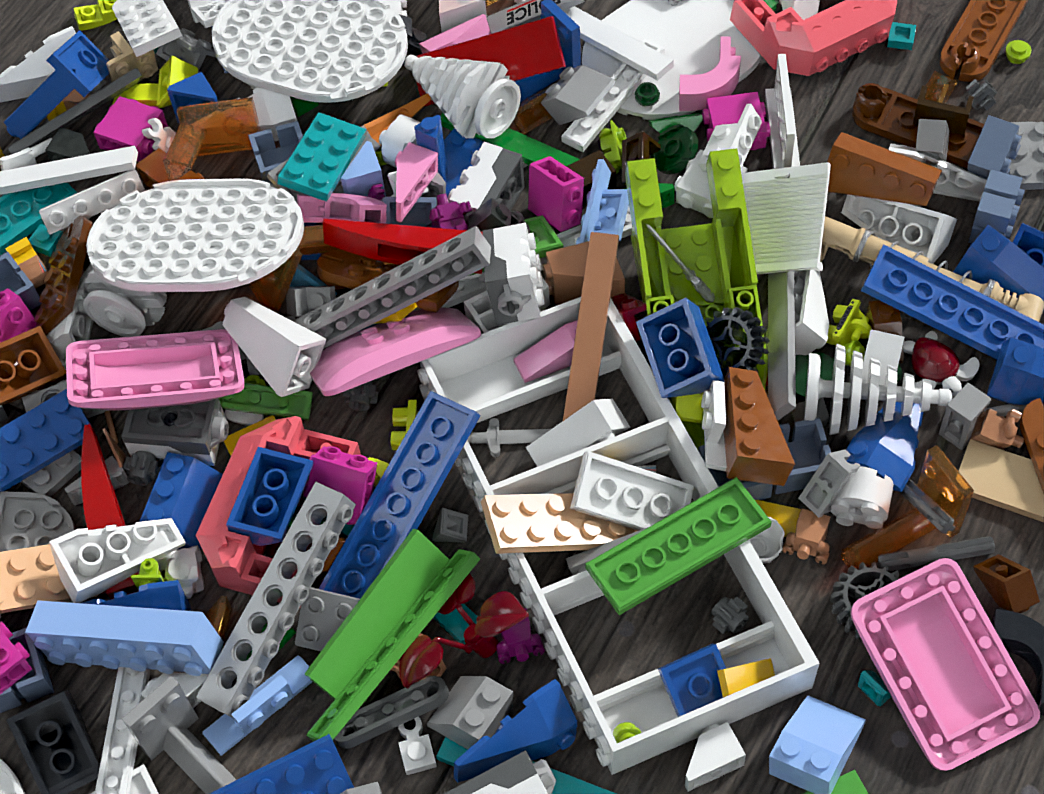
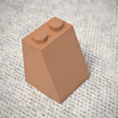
(566, 272)

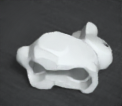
(185, 567)

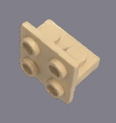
(126, 60)

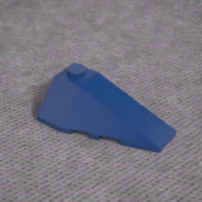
(1001, 260)
(1018, 373)
(888, 446)
(157, 595)
(539, 729)

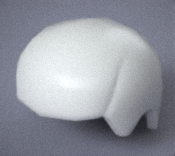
(769, 542)

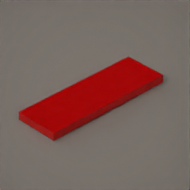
(521, 49)

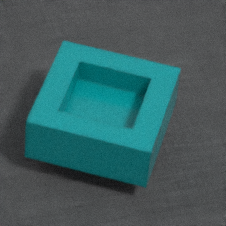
(901, 36)
(43, 241)

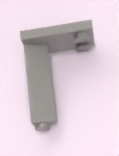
(163, 724)

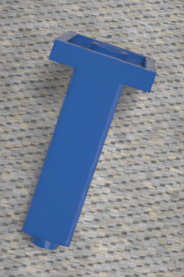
(569, 40)
(77, 67)
(453, 152)

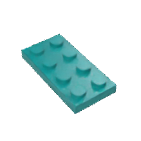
(322, 157)
(21, 211)

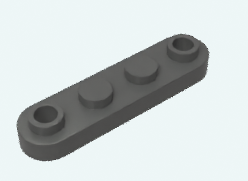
(393, 711)

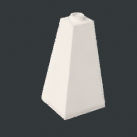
(274, 345)

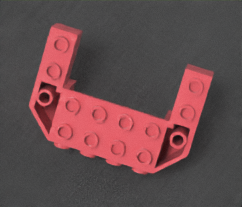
(818, 40)
(231, 555)

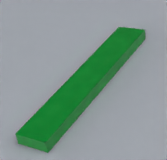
(517, 142)

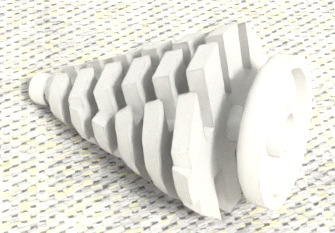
(469, 93)
(121, 309)
(871, 392)

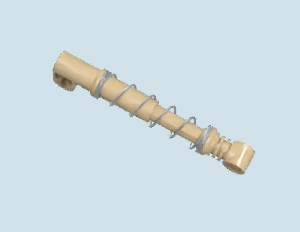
(864, 246)

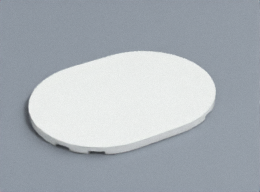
(690, 37)
(311, 46)
(195, 235)

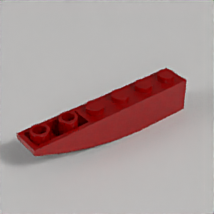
(385, 241)

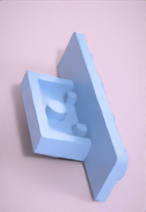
(605, 206)
(263, 703)

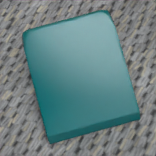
(874, 687)

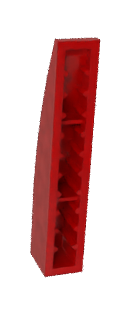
(99, 497)

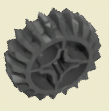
(851, 589)

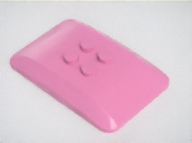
(390, 348)
(153, 370)
(944, 664)

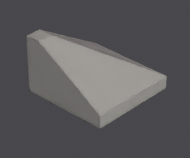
(451, 526)

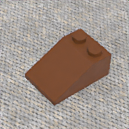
(27, 365)

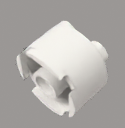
(397, 138)
(863, 499)

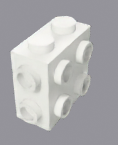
(693, 187)

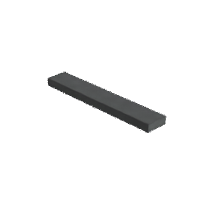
(78, 111)

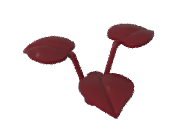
(497, 615)

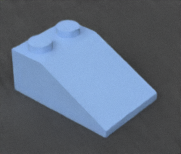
(815, 746)

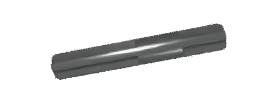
(928, 507)
(930, 554)

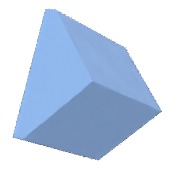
(362, 172)

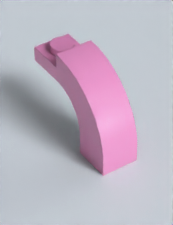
(715, 83)
(342, 207)

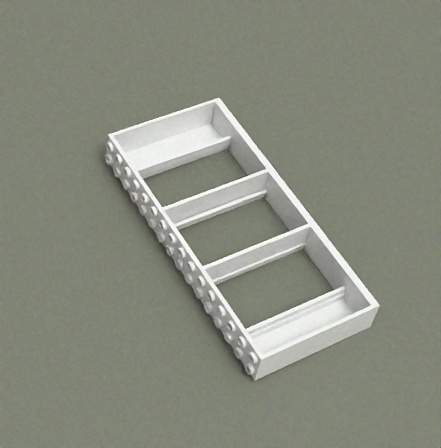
(487, 381)

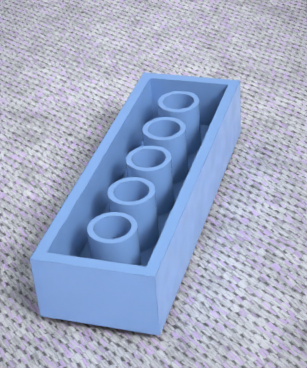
(125, 637)

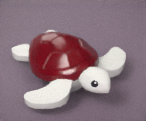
(939, 363)

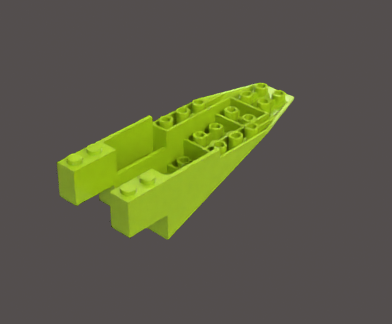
(716, 251)

